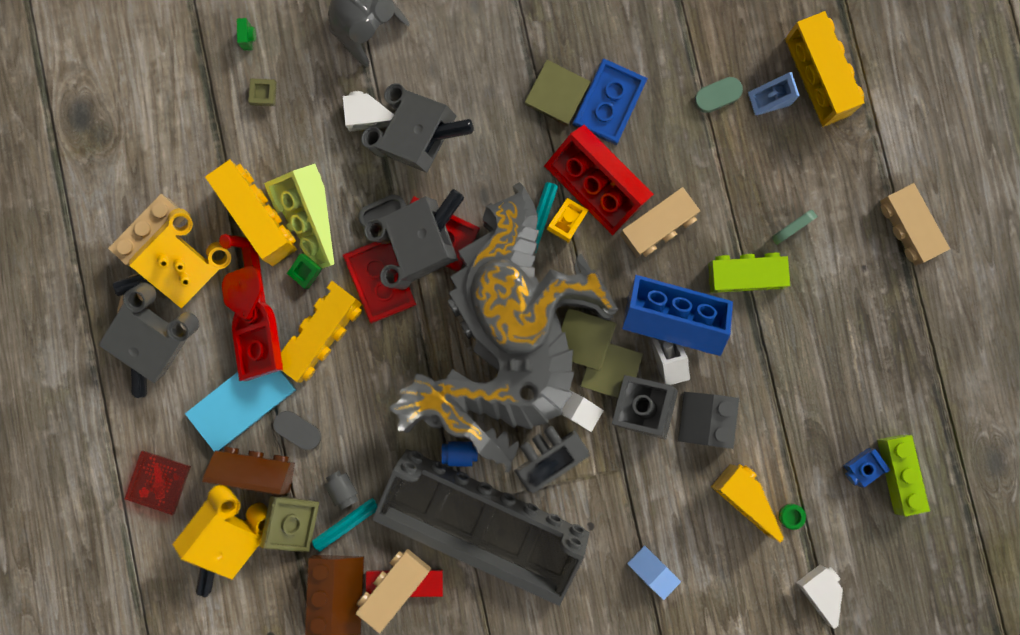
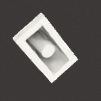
(364, 112)
(671, 361)
(824, 593)

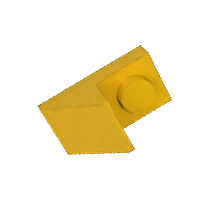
(567, 220)

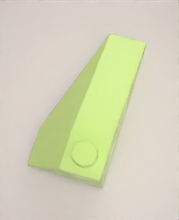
(303, 203)

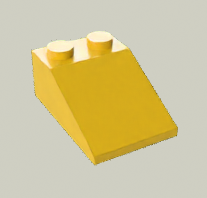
(746, 495)

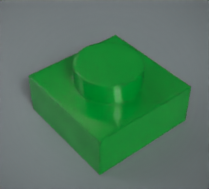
(245, 34)
(304, 271)

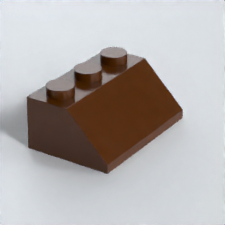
(250, 471)
(333, 595)

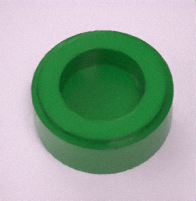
(792, 516)

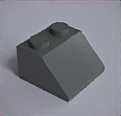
(645, 407)
(708, 419)

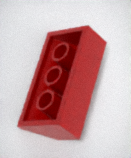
(598, 179)

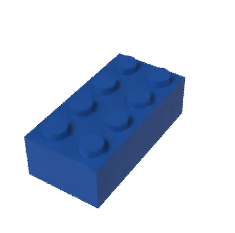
(678, 315)

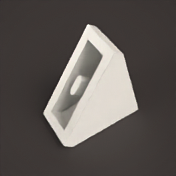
(582, 411)

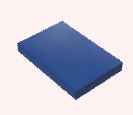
(610, 101)

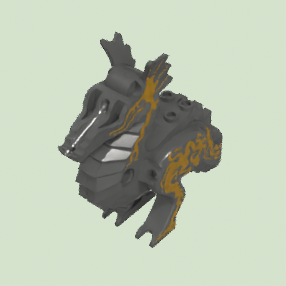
(512, 330)

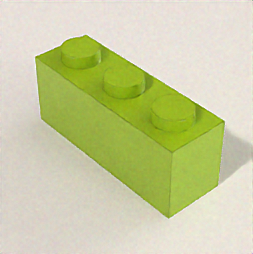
(748, 273)
(905, 476)

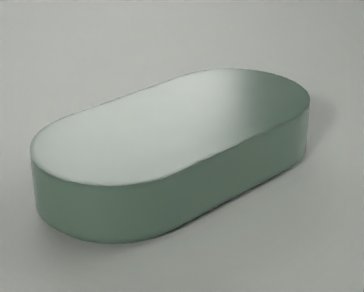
(718, 94)
(794, 227)

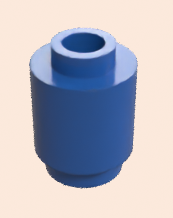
(459, 454)

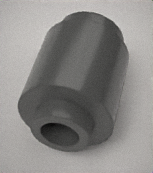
(341, 490)

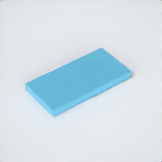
(237, 407)

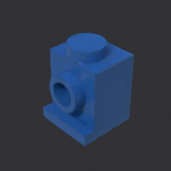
(856, 465)

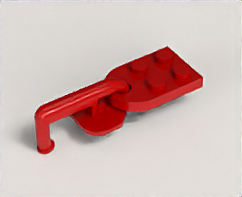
(254, 320)

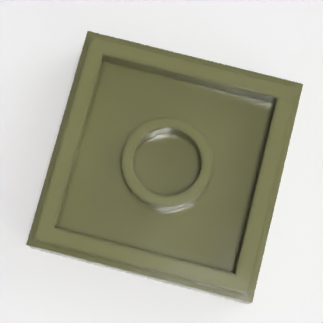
(557, 92)
(588, 338)
(616, 364)
(289, 524)

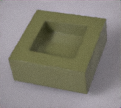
(262, 92)

